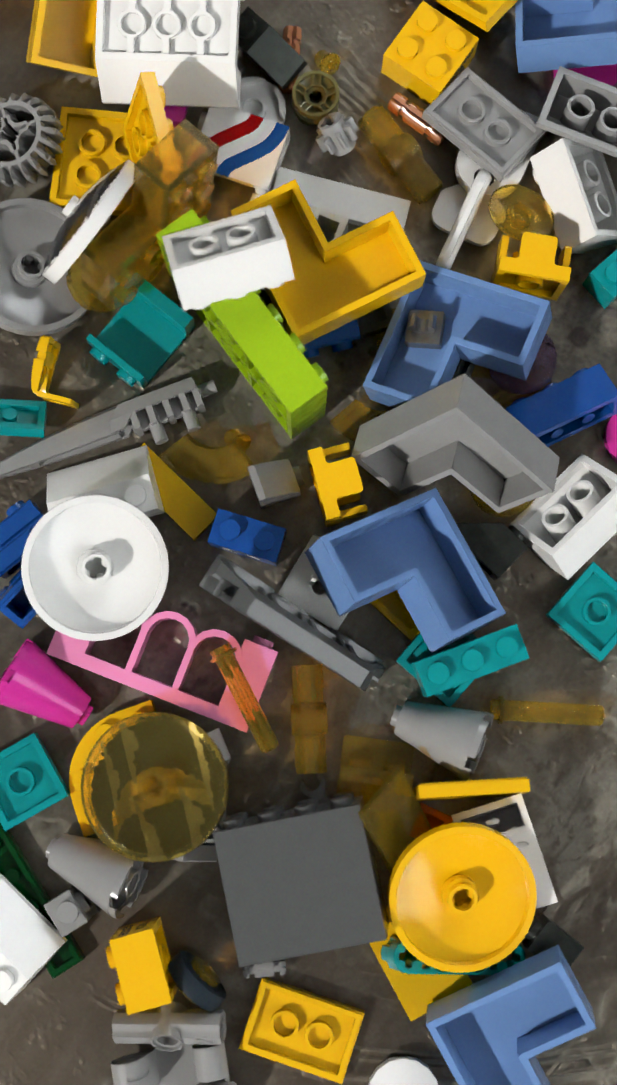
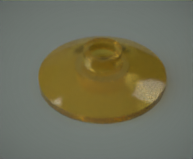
(520, 210)

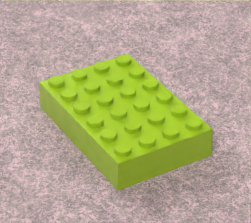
(262, 349)

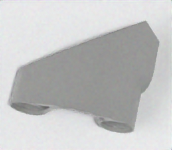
(188, 1066)

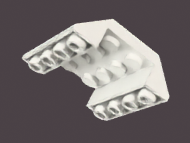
(183, 41)

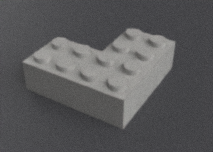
(458, 434)

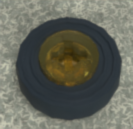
(197, 980)

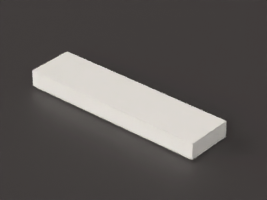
(345, 200)

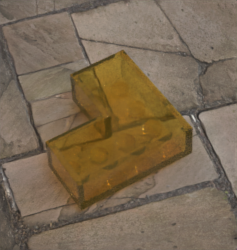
(165, 186)

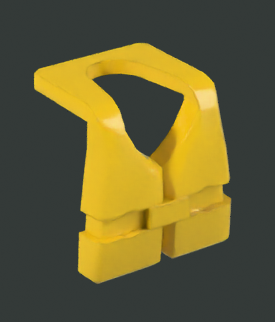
(43, 371)

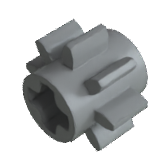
(337, 134)

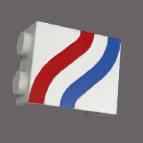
(248, 146)

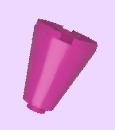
(42, 688)

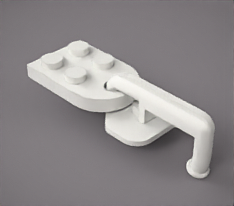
(464, 207)

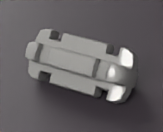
(265, 969)

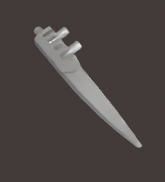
(116, 424)

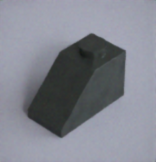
(268, 49)
(493, 545)

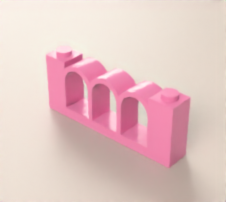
(254, 658)

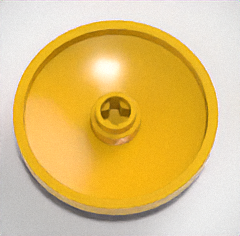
(461, 897)

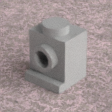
(70, 910)

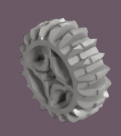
(30, 142)

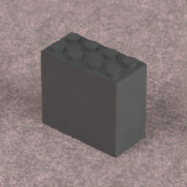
(300, 880)

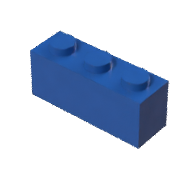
(568, 405)

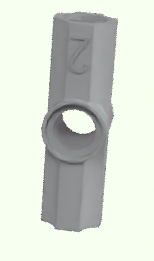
(169, 1027)

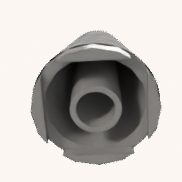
(444, 734)
(97, 871)

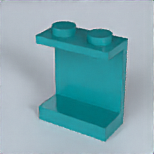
(142, 336)

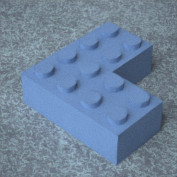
(565, 34)
(481, 326)
(421, 556)
(504, 1021)

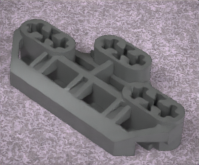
(290, 623)

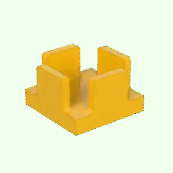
(533, 267)
(336, 483)

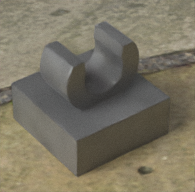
(425, 329)

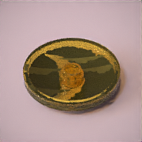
(154, 787)

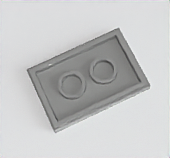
(483, 124)

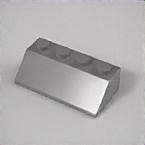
(581, 111)

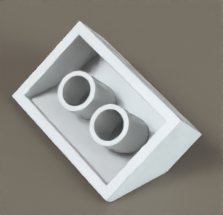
(579, 193)
(228, 258)
(120, 476)
(574, 519)
(25, 941)

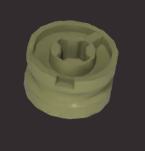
(313, 85)

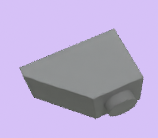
(275, 482)

